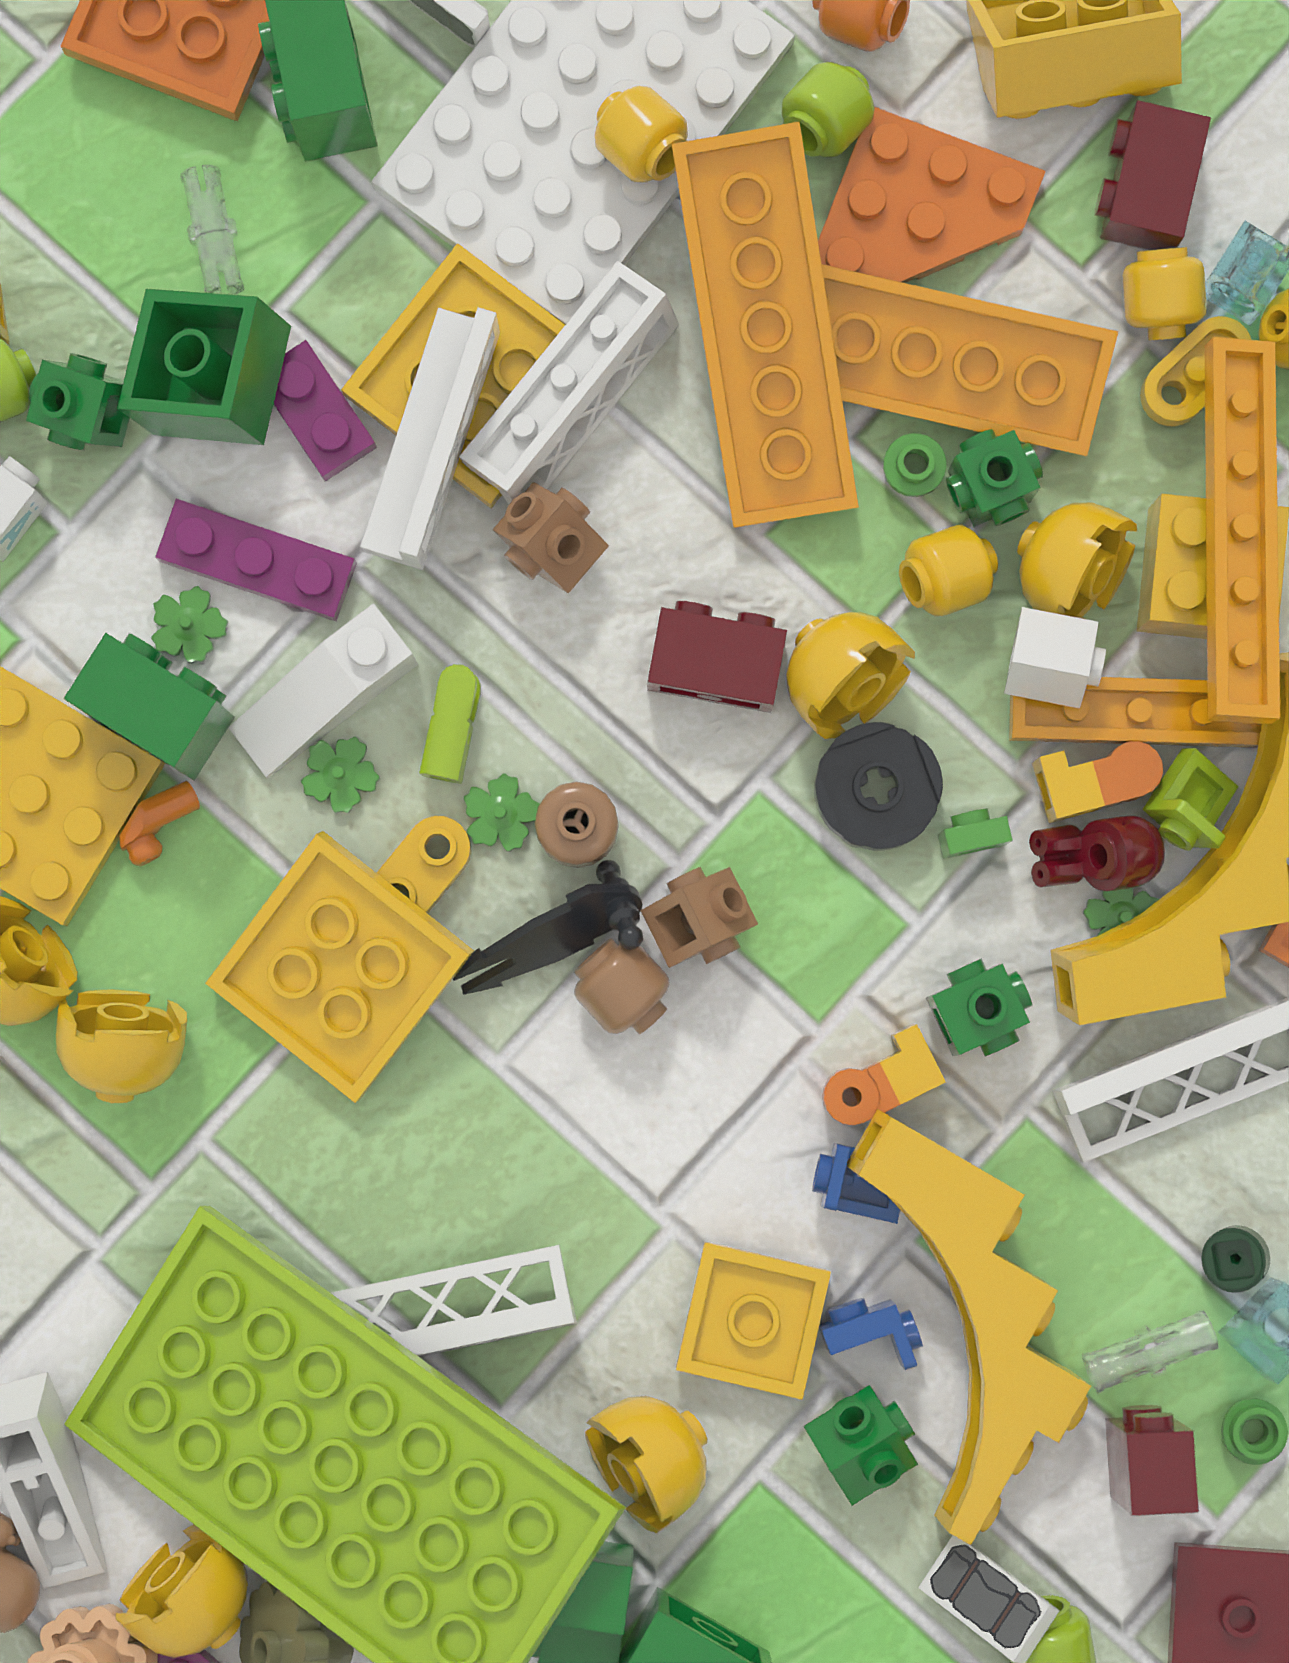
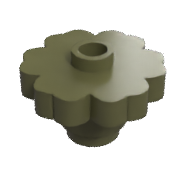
(287, 1633)

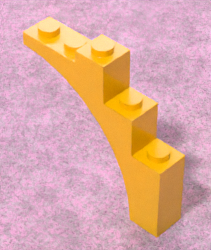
(1175, 947)
(1000, 1307)

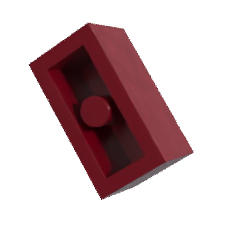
(1154, 176)
(717, 657)
(1151, 1462)

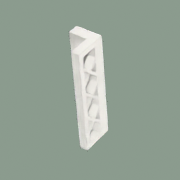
(573, 384)
(431, 437)
(1163, 1064)
(474, 1330)

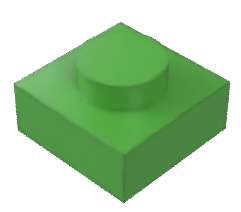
(974, 833)

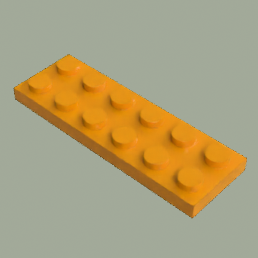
(765, 324)
(967, 360)

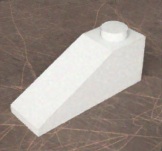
(323, 690)
(46, 1484)

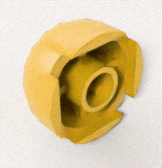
(1075, 558)
(845, 669)
(33, 967)
(119, 1043)
(651, 1456)
(186, 1598)

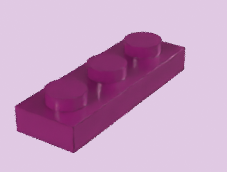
(256, 560)

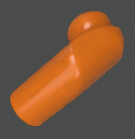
(150, 816)

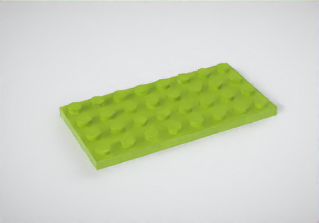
(339, 1460)

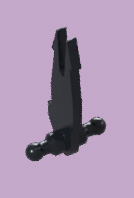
(561, 931)

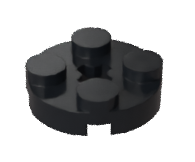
(893, 753)

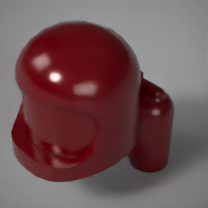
(1107, 853)

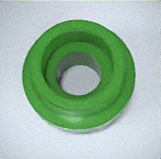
(908, 483)
(1273, 1437)

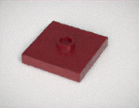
(1229, 1605)

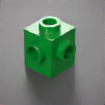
(77, 403)
(982, 496)
(957, 1013)
(863, 1443)

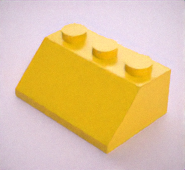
(1073, 51)

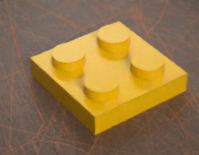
(753, 1320)

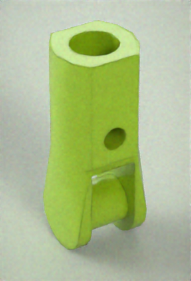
(451, 724)

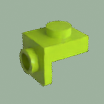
(1191, 801)

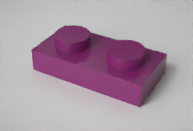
(319, 413)

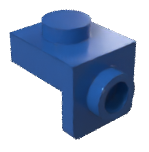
(847, 1190)
(857, 1324)

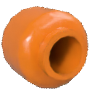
(862, 22)

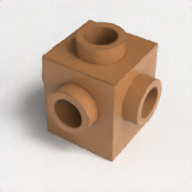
(550, 536)
(699, 917)

